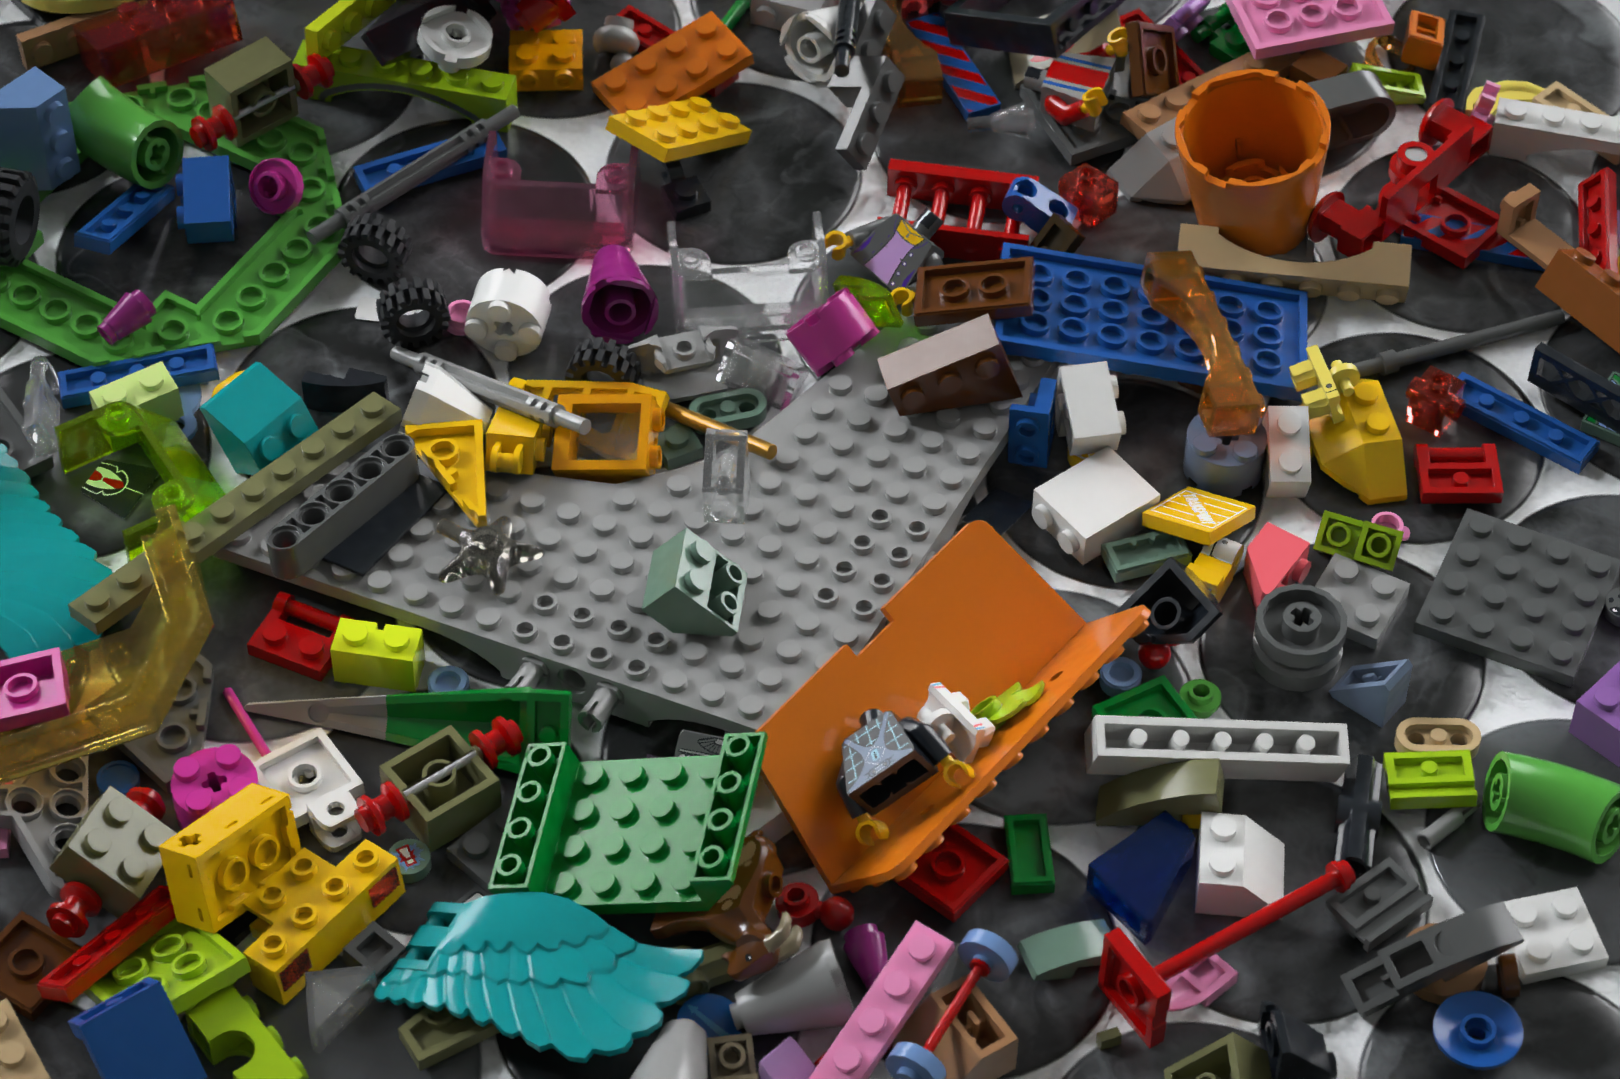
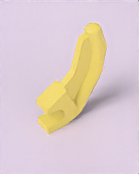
(1513, 90)

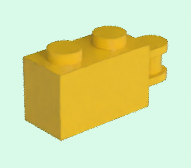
(515, 443)

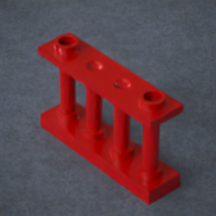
(957, 186)

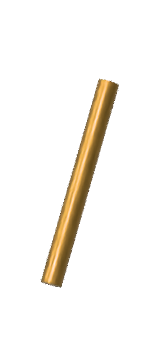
(701, 422)

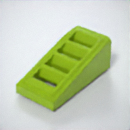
(1394, 80)

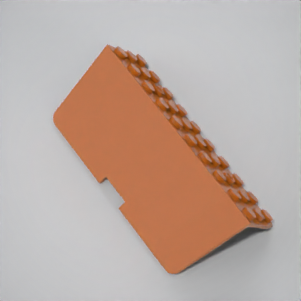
(963, 620)

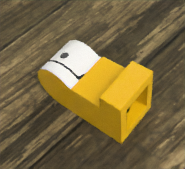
(1218, 565)

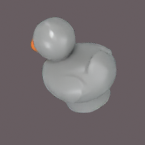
(616, 38)

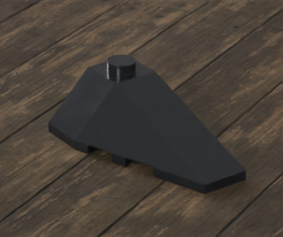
(396, 31)

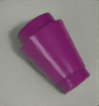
(127, 316)
(866, 951)

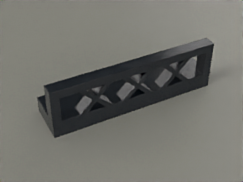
(1576, 385)

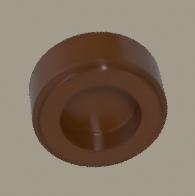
(1508, 975)

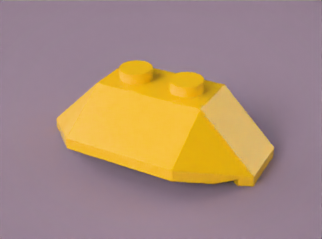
(1364, 448)

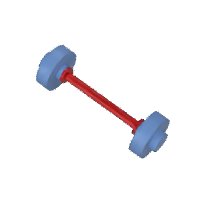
(986, 957)

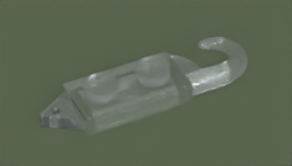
(41, 407)

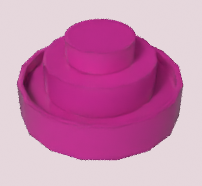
(276, 186)

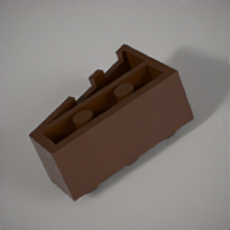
(950, 370)

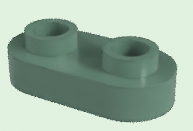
(735, 408)

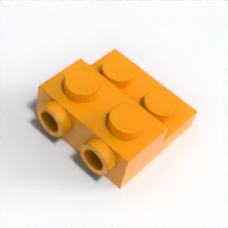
(547, 59)

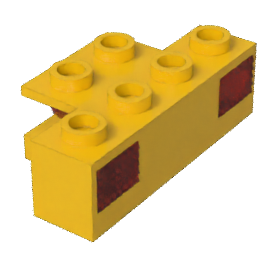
(314, 912)

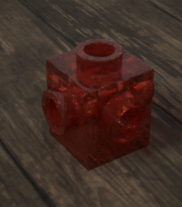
(1090, 192)
(1435, 400)

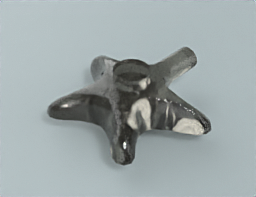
(485, 552)

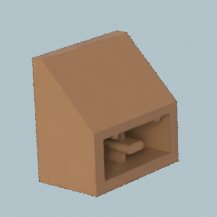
(975, 1043)

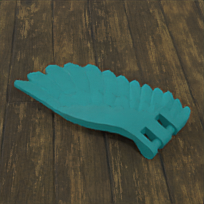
(39, 570)
(540, 973)

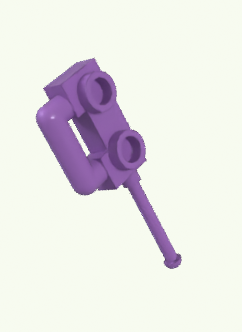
(1187, 17)

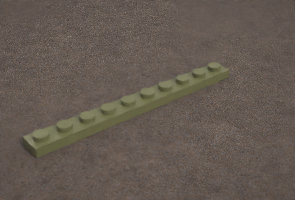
(244, 506)

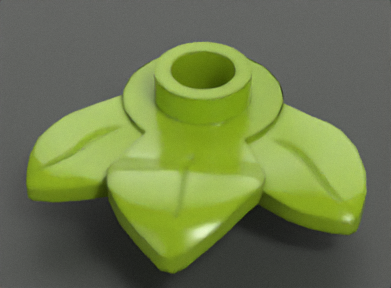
(1008, 703)

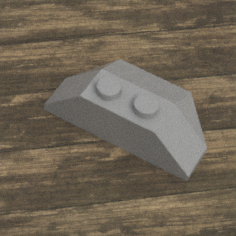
(1153, 169)

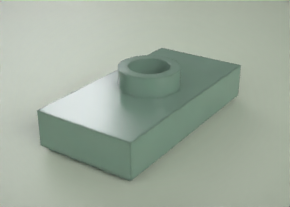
(1143, 554)

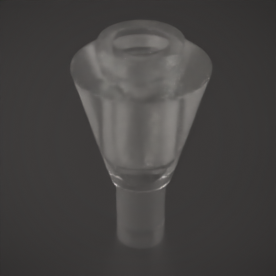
(1010, 121)

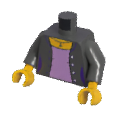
(892, 251)

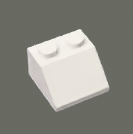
(1236, 866)

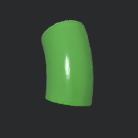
(125, 136)
(1552, 806)

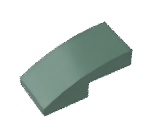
(1063, 949)

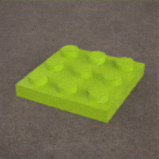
(184, 960)

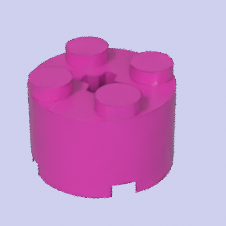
(832, 332)
(208, 780)

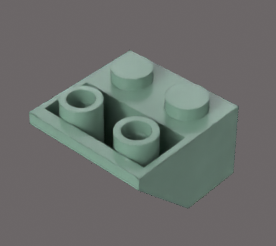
(694, 587)

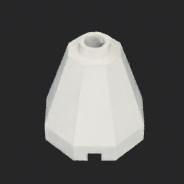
(443, 400)

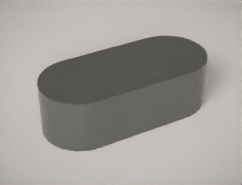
(1356, 106)

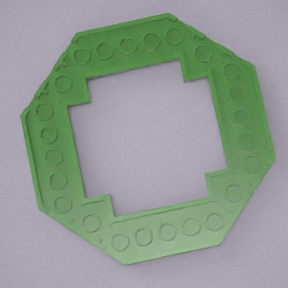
(241, 306)

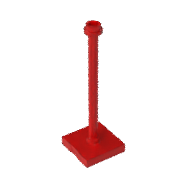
(1141, 990)

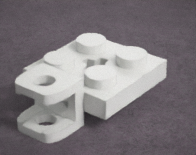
(327, 800)

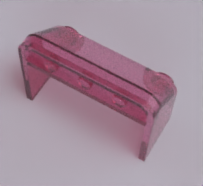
(557, 216)

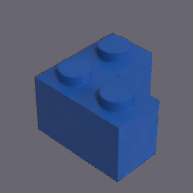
(206, 199)

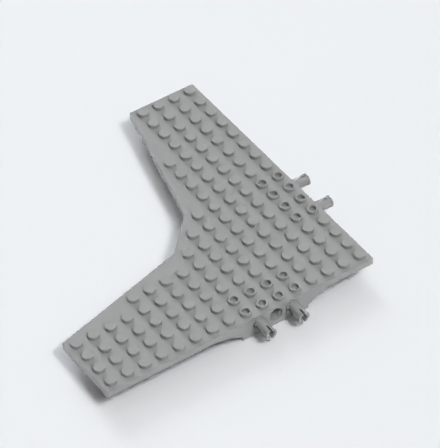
(824, 541)

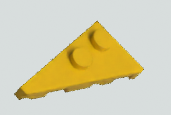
(457, 460)

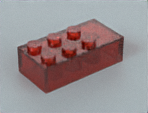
(154, 36)

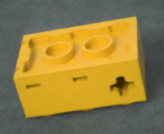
(228, 856)

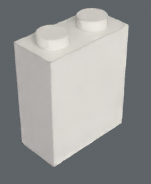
(1093, 504)

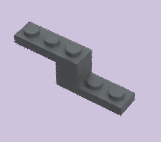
(869, 87)

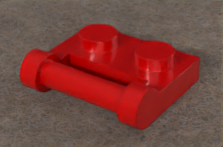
(1458, 474)
(293, 645)

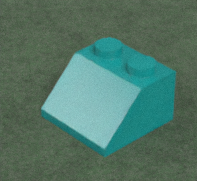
(257, 419)

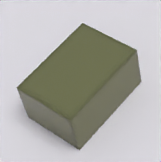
(1108, 1038)

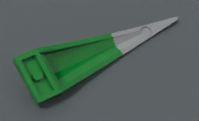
(413, 717)

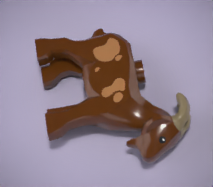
(742, 914)

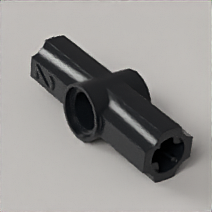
(1359, 813)

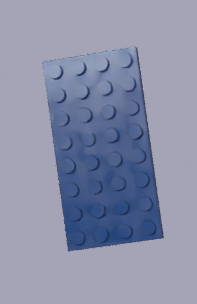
(1099, 313)

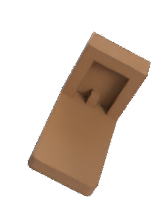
(1525, 232)

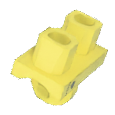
(1325, 399)

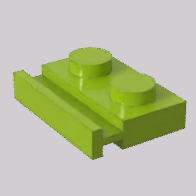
(1430, 779)

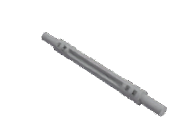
(498, 392)

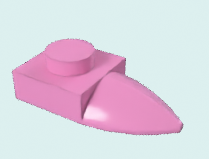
(1201, 983)

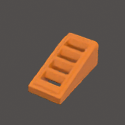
(1423, 40)

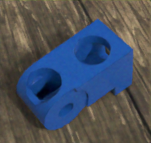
(1035, 203)

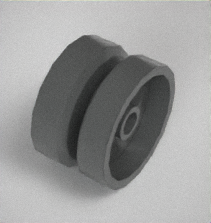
(1298, 637)

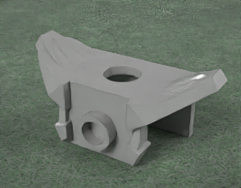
(684, 362)

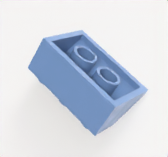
(37, 129)

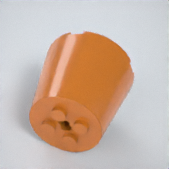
(1254, 157)

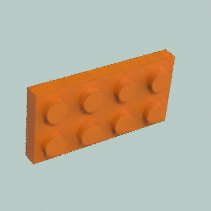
(675, 67)

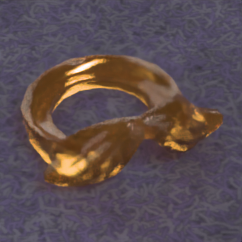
(1388, 43)

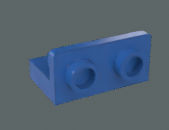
(1033, 427)

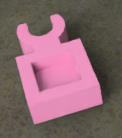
(1486, 102)

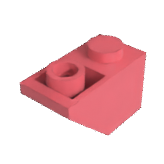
(1274, 561)

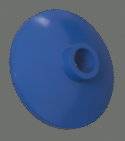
(1480, 1016)

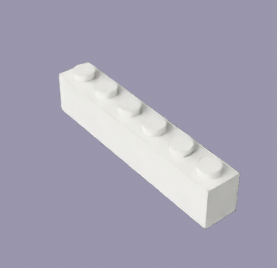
(1244, 746)

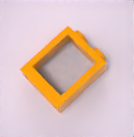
(620, 440)

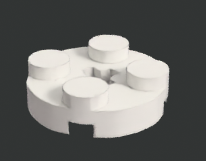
(449, 52)

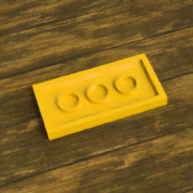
(679, 129)

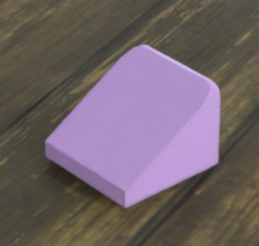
(786, 1062)

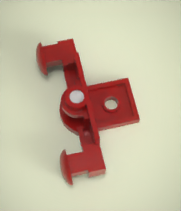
(1418, 187)

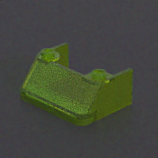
(122, 424)

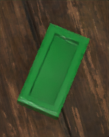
(1029, 854)

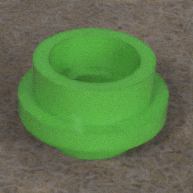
(1201, 706)

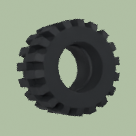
(17, 215)

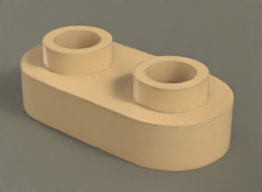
(1437, 735)

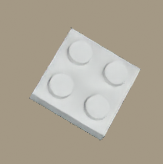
(1556, 936)

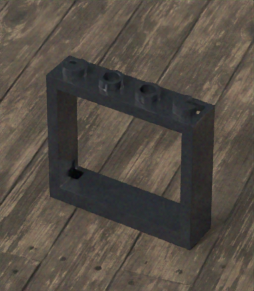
(979, 26)

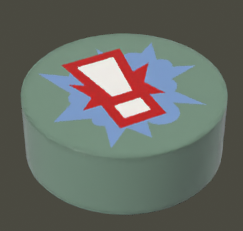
(413, 859)

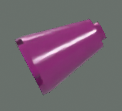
(618, 297)

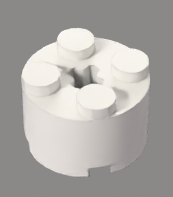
(508, 313)

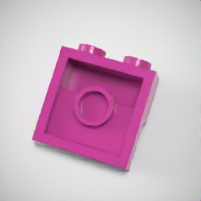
(33, 689)

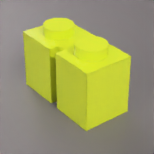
(378, 657)

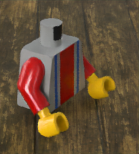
(1080, 83)

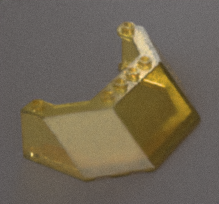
(129, 678)

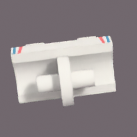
(955, 723)

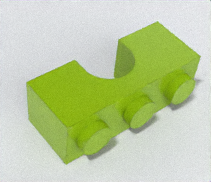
(231, 1026)

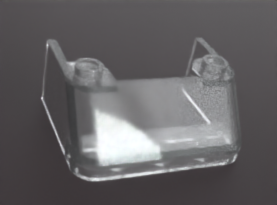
(751, 298)

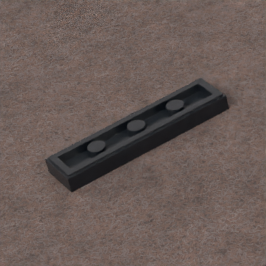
(1457, 58)

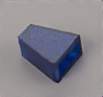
(1143, 874)

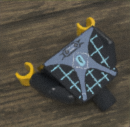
(886, 763)

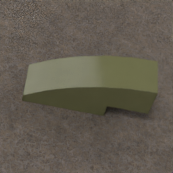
(1174, 787)

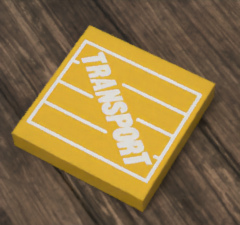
(1198, 516)

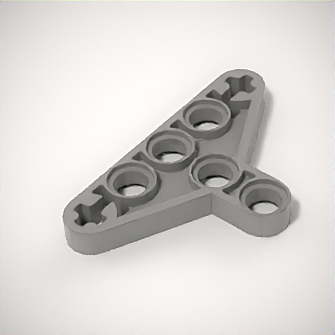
(45, 825)

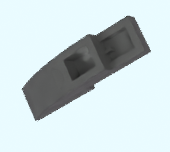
(1431, 955)

